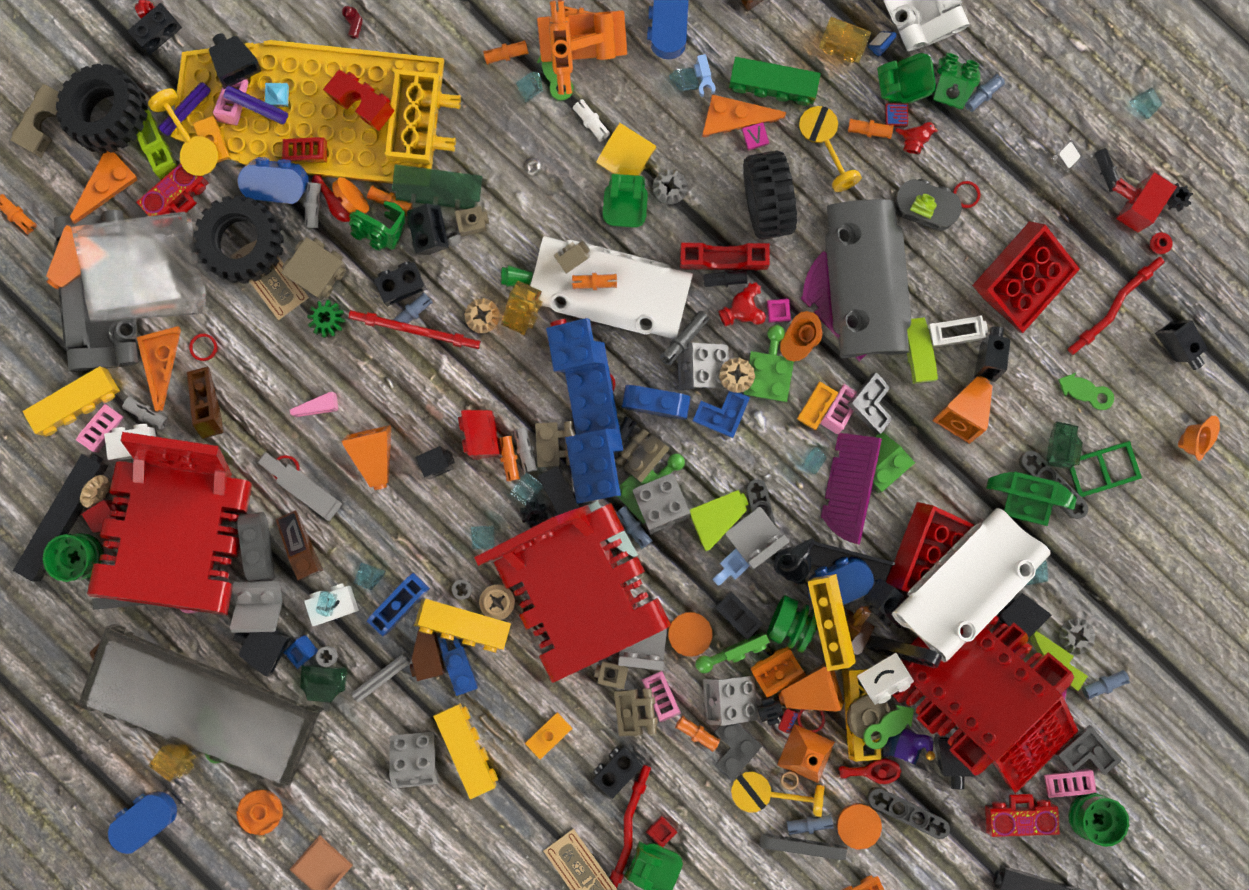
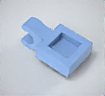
(703, 71)
(733, 566)

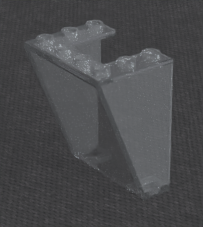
(139, 268)

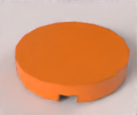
(351, 195)
(690, 634)
(259, 812)
(859, 826)

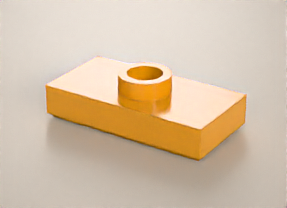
(210, 129)
(817, 405)
(548, 735)

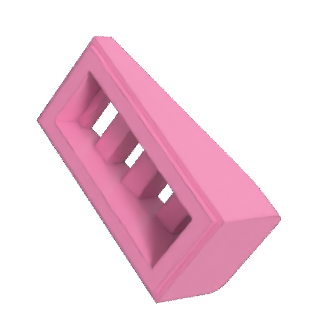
(229, 114)
(319, 405)
(833, 420)
(88, 430)
(671, 713)
(1071, 791)

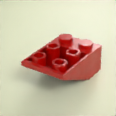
(479, 433)

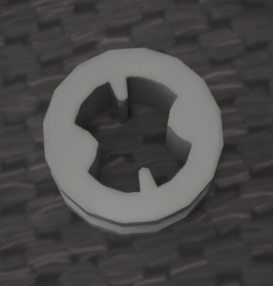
(455, 591)
(332, 651)

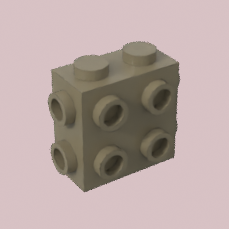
(314, 268)

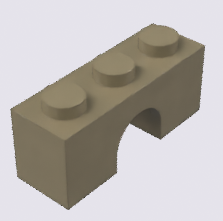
(29, 132)

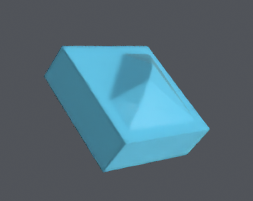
(277, 94)

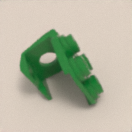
(952, 72)
(907, 80)
(625, 201)
(380, 236)
(654, 867)

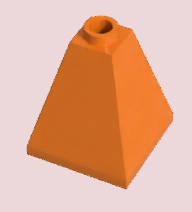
(65, 263)
(969, 411)
(371, 454)
(814, 692)
(800, 747)

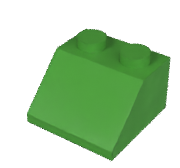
(891, 463)

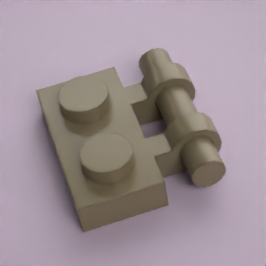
(548, 443)
(646, 457)
(629, 713)

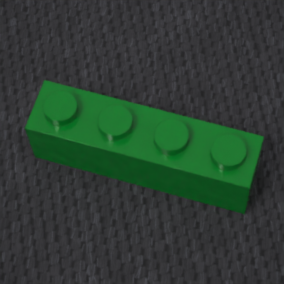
(774, 80)

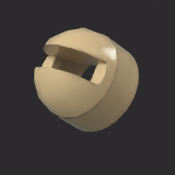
(789, 776)

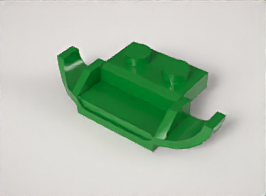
(1031, 496)

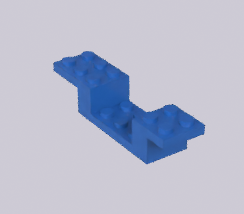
(592, 409)

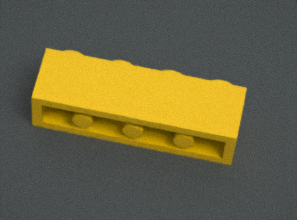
(71, 401)
(831, 622)
(462, 624)
(465, 750)

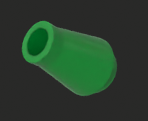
(511, 275)

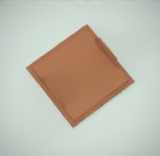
(321, 866)

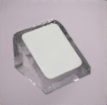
(1067, 156)

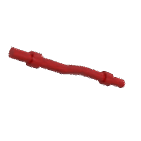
(1143, 274)
(372, 319)
(638, 788)

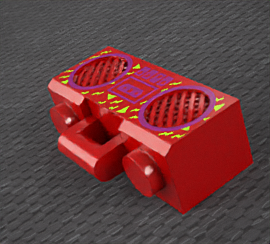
(172, 192)
(1022, 821)

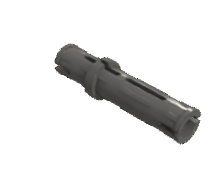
(680, 343)

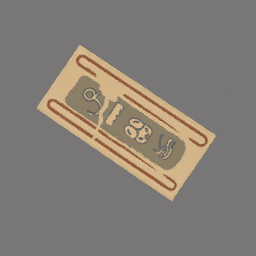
(275, 289)
(577, 864)

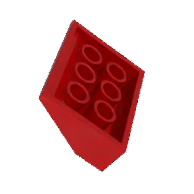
(1026, 275)
(925, 542)

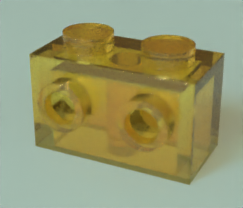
(844, 40)
(521, 308)
(173, 761)

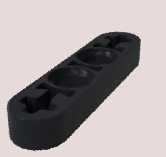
(904, 651)

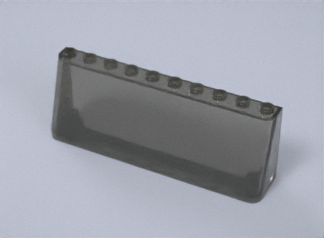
(199, 706)

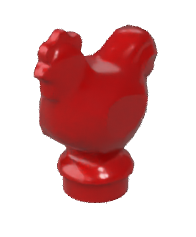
(743, 307)

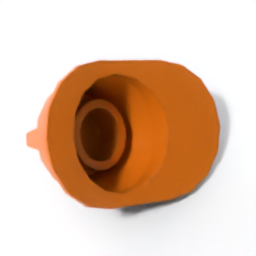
(801, 336)
(1200, 437)

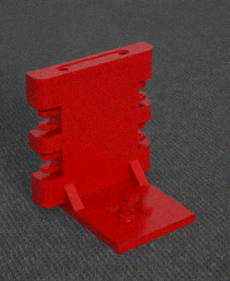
(171, 526)
(577, 589)
(1000, 704)

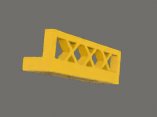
(851, 692)

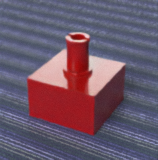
(1144, 201)

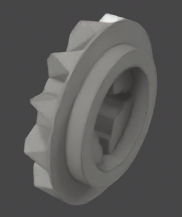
(675, 195)
(1068, 640)

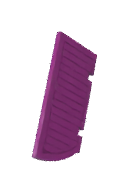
(817, 292)
(850, 485)

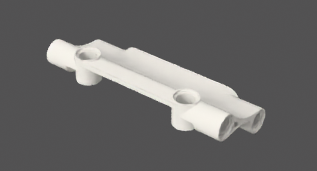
(642, 290)
(971, 583)

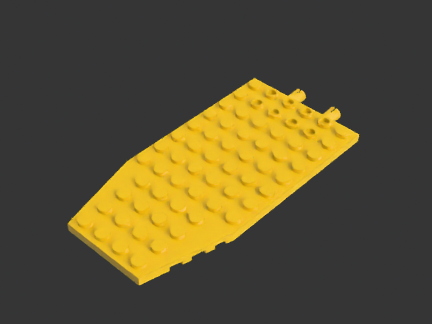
(352, 145)

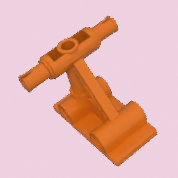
(579, 37)

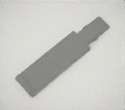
(301, 487)

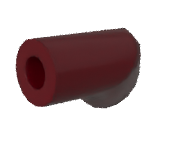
(354, 20)

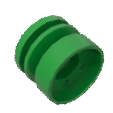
(61, 556)
(791, 623)
(1110, 820)

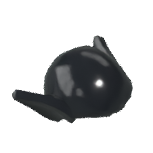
(794, 562)

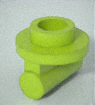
(924, 205)

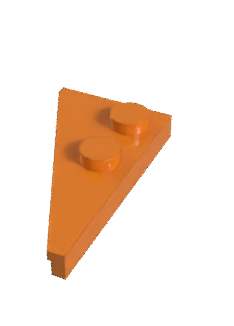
(731, 114)
(107, 181)
(158, 357)

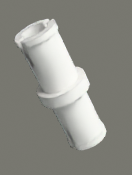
(591, 120)

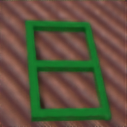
(1104, 470)

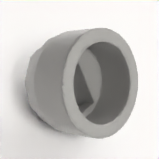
(454, 240)

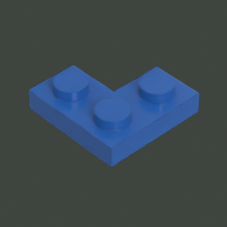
(725, 419)

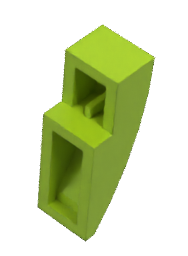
(156, 147)
(921, 352)
(1044, 645)

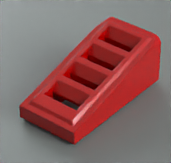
(321, 153)

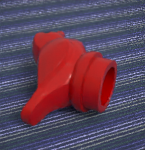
(916, 137)

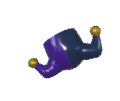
(908, 746)

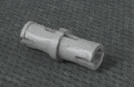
(312, 205)
(145, 413)
(525, 450)

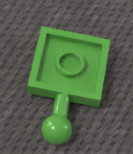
(771, 371)
(674, 463)
(734, 652)

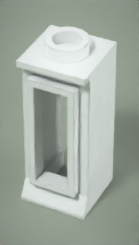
(936, 334)

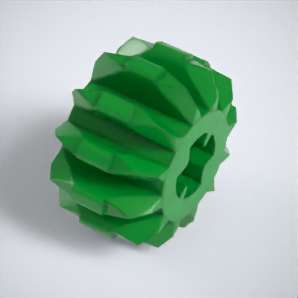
(329, 311)

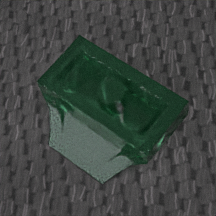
(1064, 446)
(322, 682)

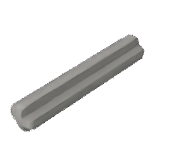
(380, 678)

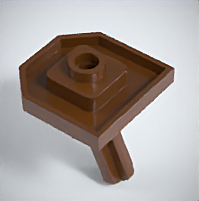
(859, 628)

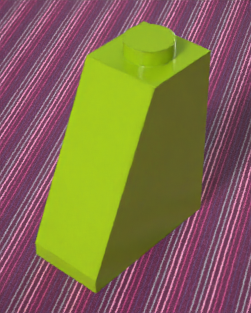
(717, 517)

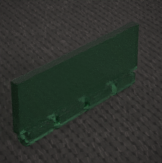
(436, 183)

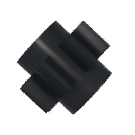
(1179, 203)
(538, 510)
(770, 711)

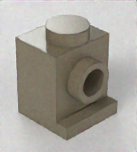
(469, 228)
(572, 255)
(617, 681)

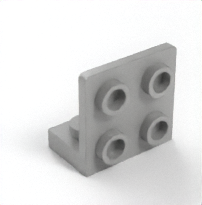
(701, 365)
(661, 503)
(756, 538)
(256, 606)
(646, 653)
(730, 700)
(413, 760)

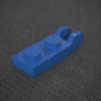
(458, 667)

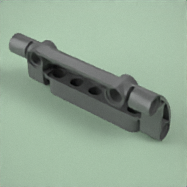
(868, 278)
(92, 342)

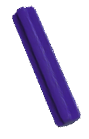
(255, 104)
(185, 107)

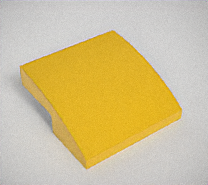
(626, 152)

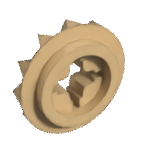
(492, 317)
(729, 381)
(94, 491)
(486, 602)

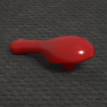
(334, 203)
(879, 771)

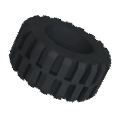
(81, 96)
(770, 194)
(218, 220)

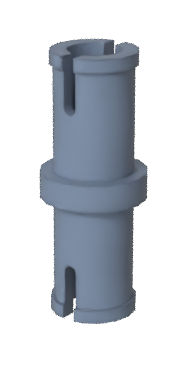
(984, 92)
(414, 309)
(633, 527)
(1105, 685)
(810, 824)

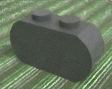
(945, 213)
(255, 546)

